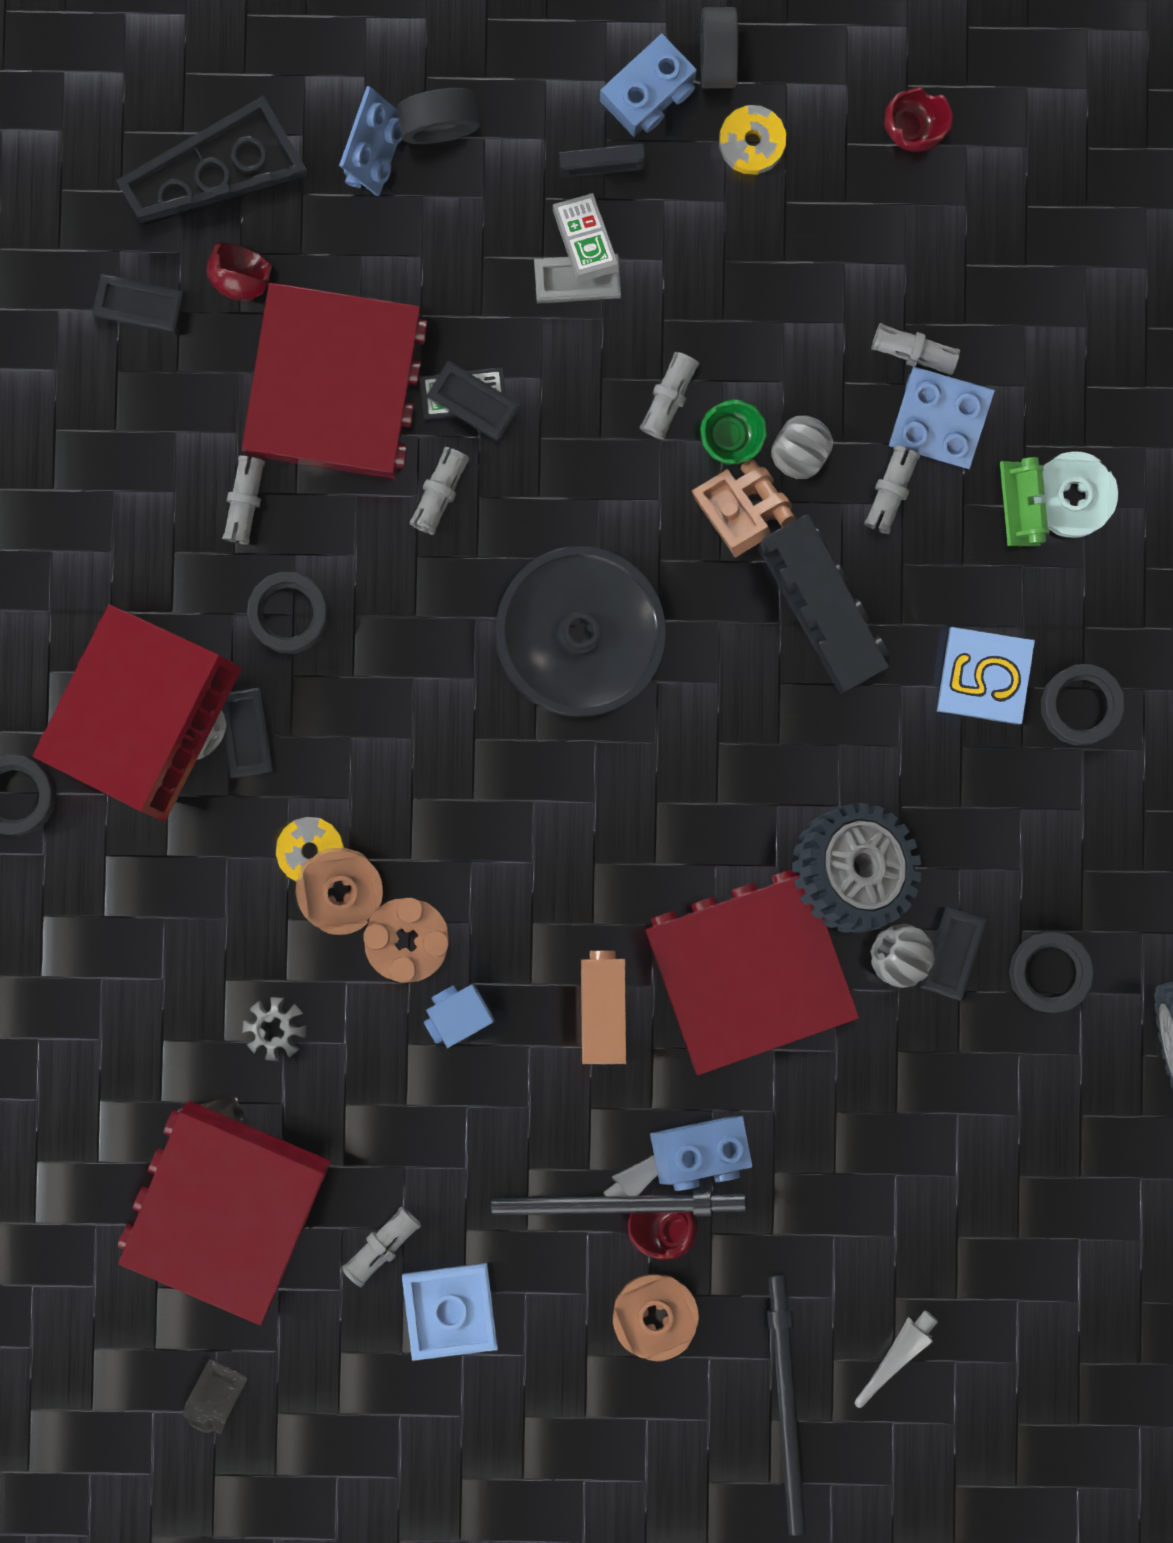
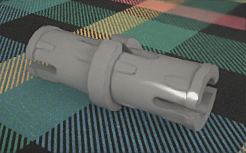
(915, 349)
(669, 395)
(892, 489)
(439, 490)
(243, 500)
(381, 1246)

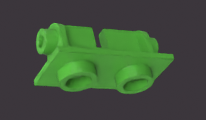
(1024, 520)

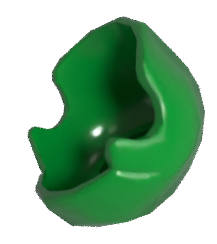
(733, 432)

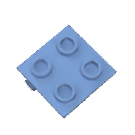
(371, 143)
(941, 417)

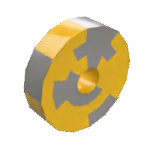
(757, 121)
(297, 835)

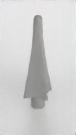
(634, 1179)
(909, 1343)

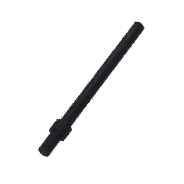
(702, 1203)
(781, 1320)

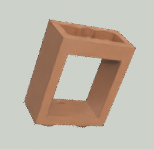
(603, 1009)

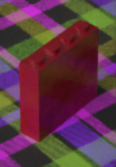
(334, 381)
(137, 712)
(749, 973)
(222, 1211)

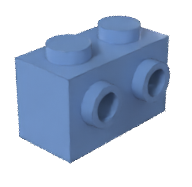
(649, 86)
(701, 1151)

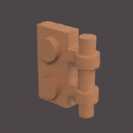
(733, 514)

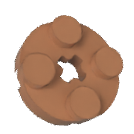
(358, 905)
(382, 936)
(644, 1339)

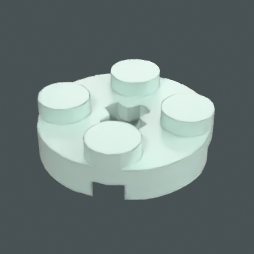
(1092, 479)

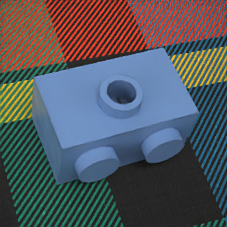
(457, 1015)

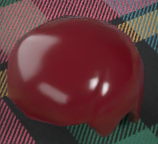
(918, 119)
(238, 272)
(663, 1234)

